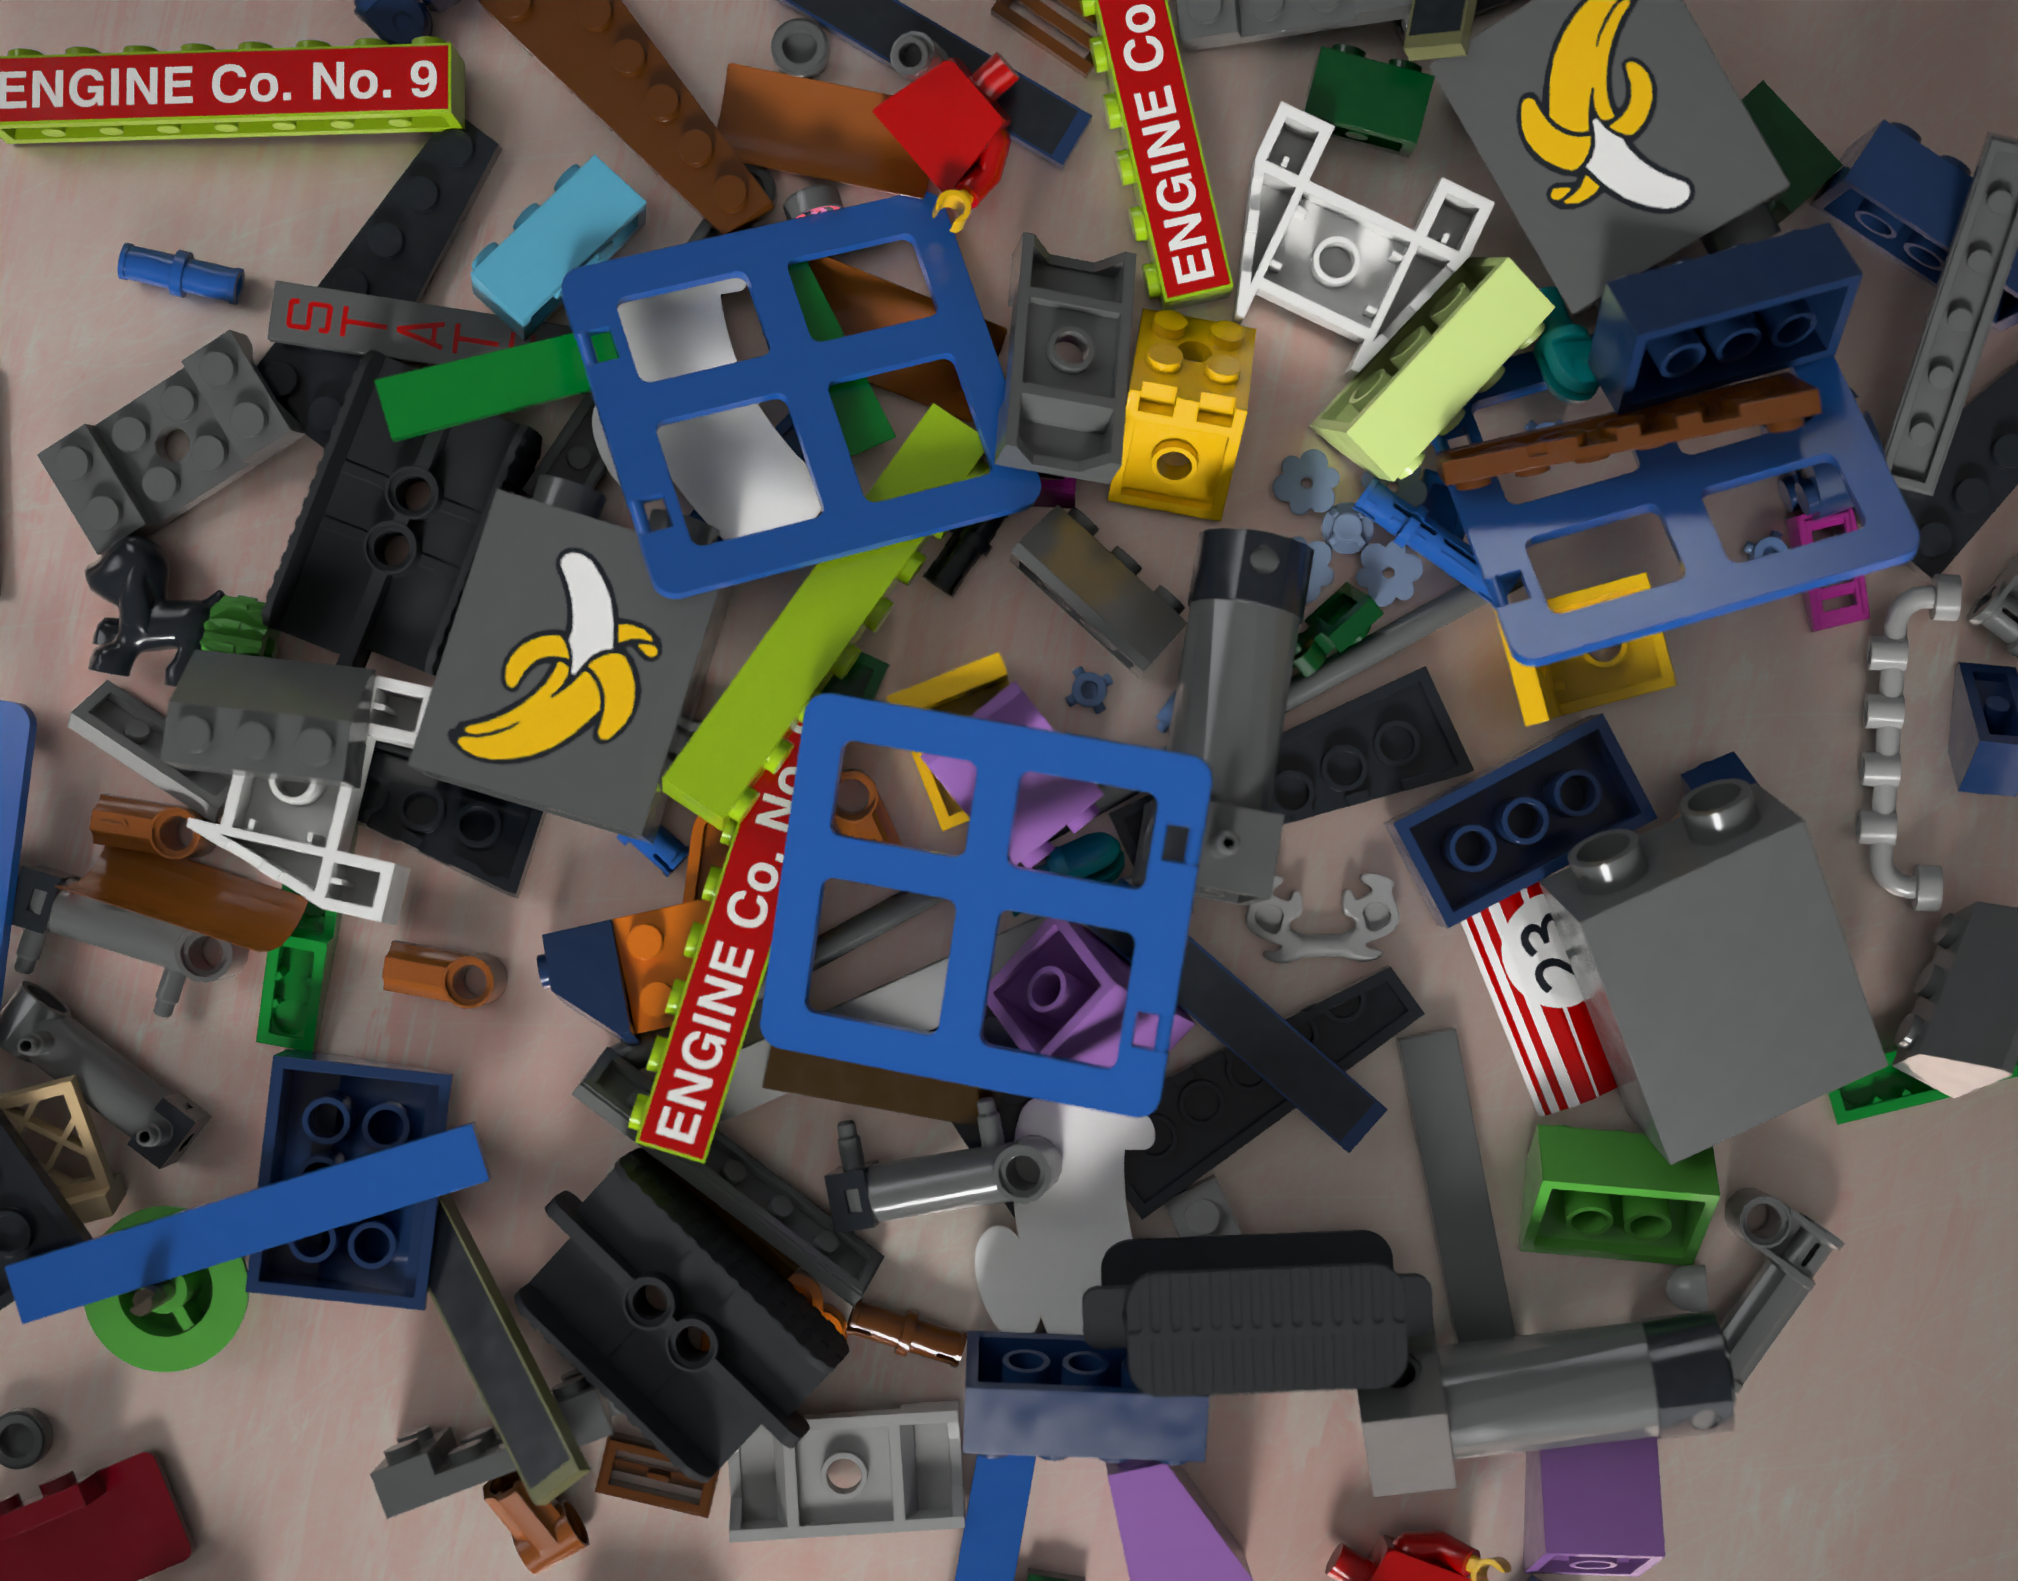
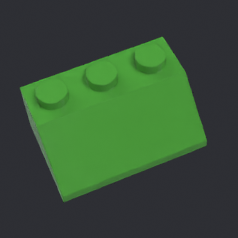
(1614, 1197)

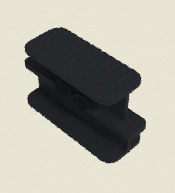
(334, 570)
(594, 1308)
(1257, 1312)

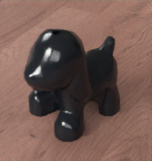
(136, 579)

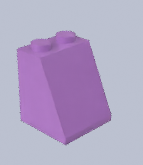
(1044, 800)
(1070, 995)
(1593, 1509)
(1171, 1526)

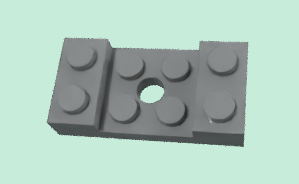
(906, 1483)

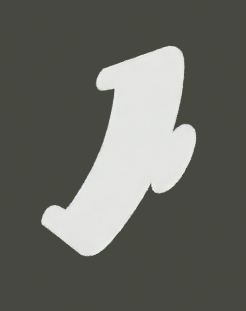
(725, 462)
(1065, 1229)

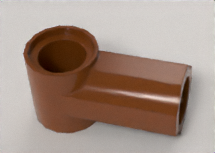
(872, 820)
(145, 827)
(440, 974)
(539, 1532)

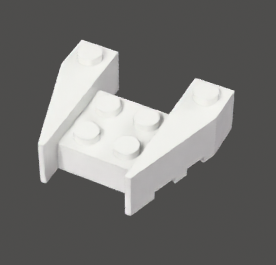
(1336, 256)
(306, 829)

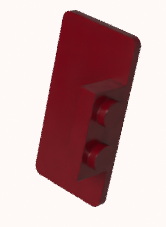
(95, 1526)

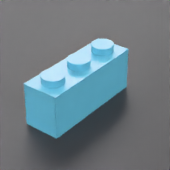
(573, 228)

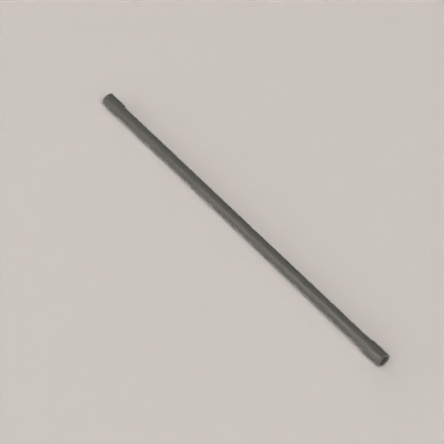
(1332, 672)

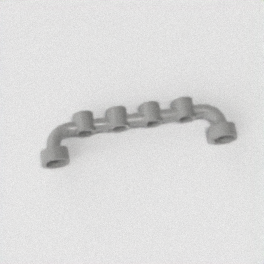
(1886, 714)

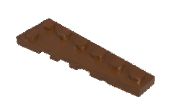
(635, 93)
(1774, 400)

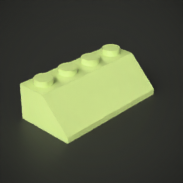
(1434, 367)

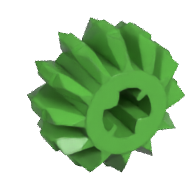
(238, 628)

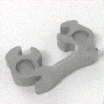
(1372, 913)

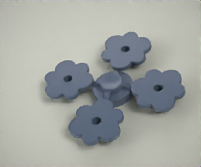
(1348, 529)

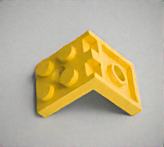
(1184, 410)
(1585, 681)
(956, 692)

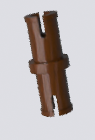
(906, 1332)

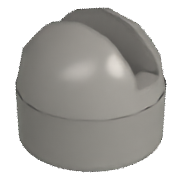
(1688, 1288)

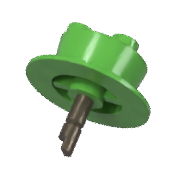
(175, 1320)

